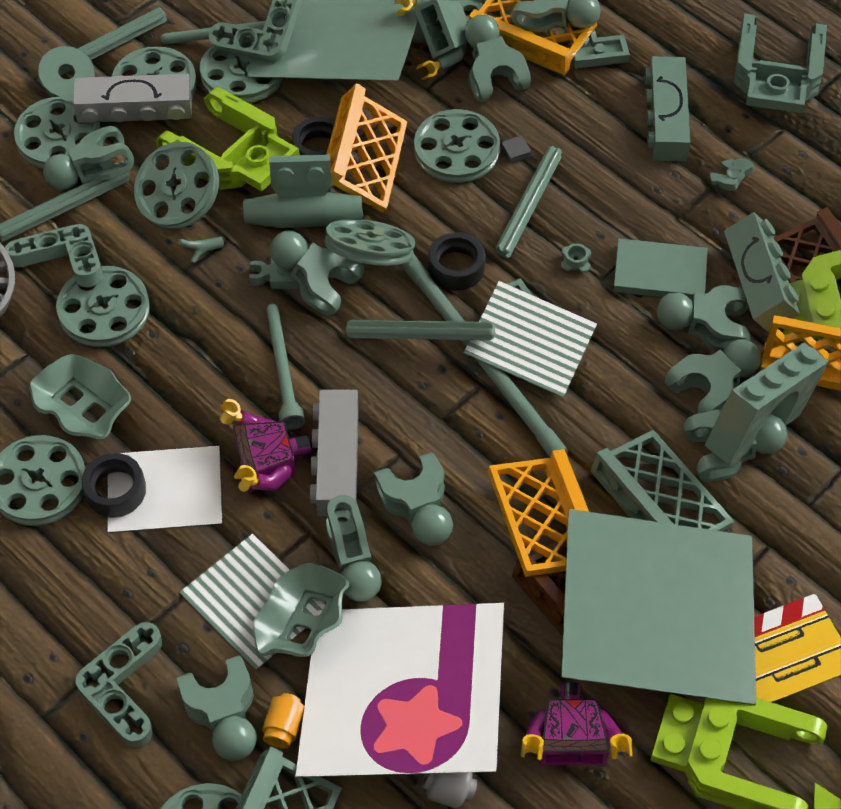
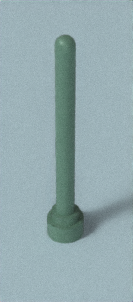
(202, 34)
(290, 411)

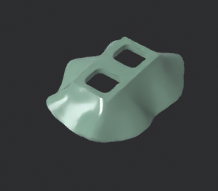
(93, 381)
(286, 607)

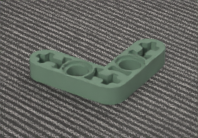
(262, 38)
(67, 241)
(109, 688)

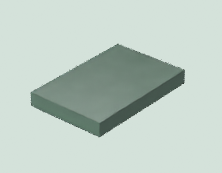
(659, 268)

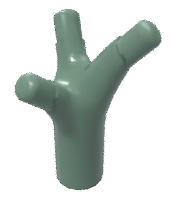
(202, 246)

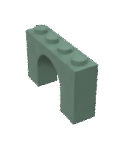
(776, 390)

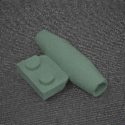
(301, 196)

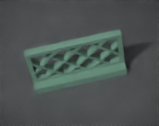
(641, 503)
(265, 779)

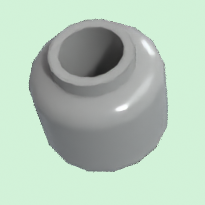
(449, 788)

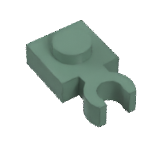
(276, 275)

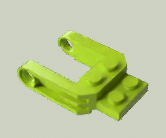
(250, 155)
(819, 292)
(698, 740)

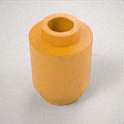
(283, 721)

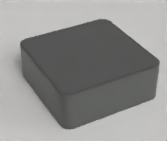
(516, 149)

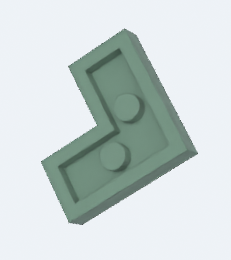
(600, 50)

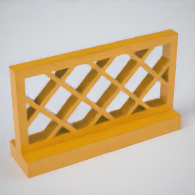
(535, 48)
(344, 134)
(803, 331)
(563, 489)

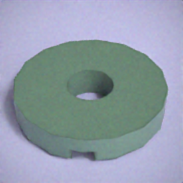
(63, 58)

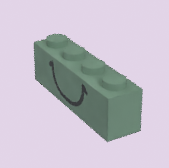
(668, 109)
(761, 270)

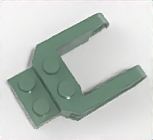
(774, 83)

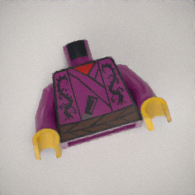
(263, 449)
(574, 732)

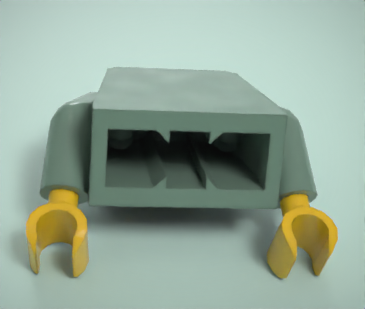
(443, 29)

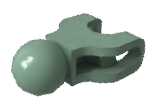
(552, 13)
(493, 58)
(88, 160)
(313, 268)
(706, 315)
(715, 373)
(712, 468)
(418, 500)
(351, 549)
(223, 710)

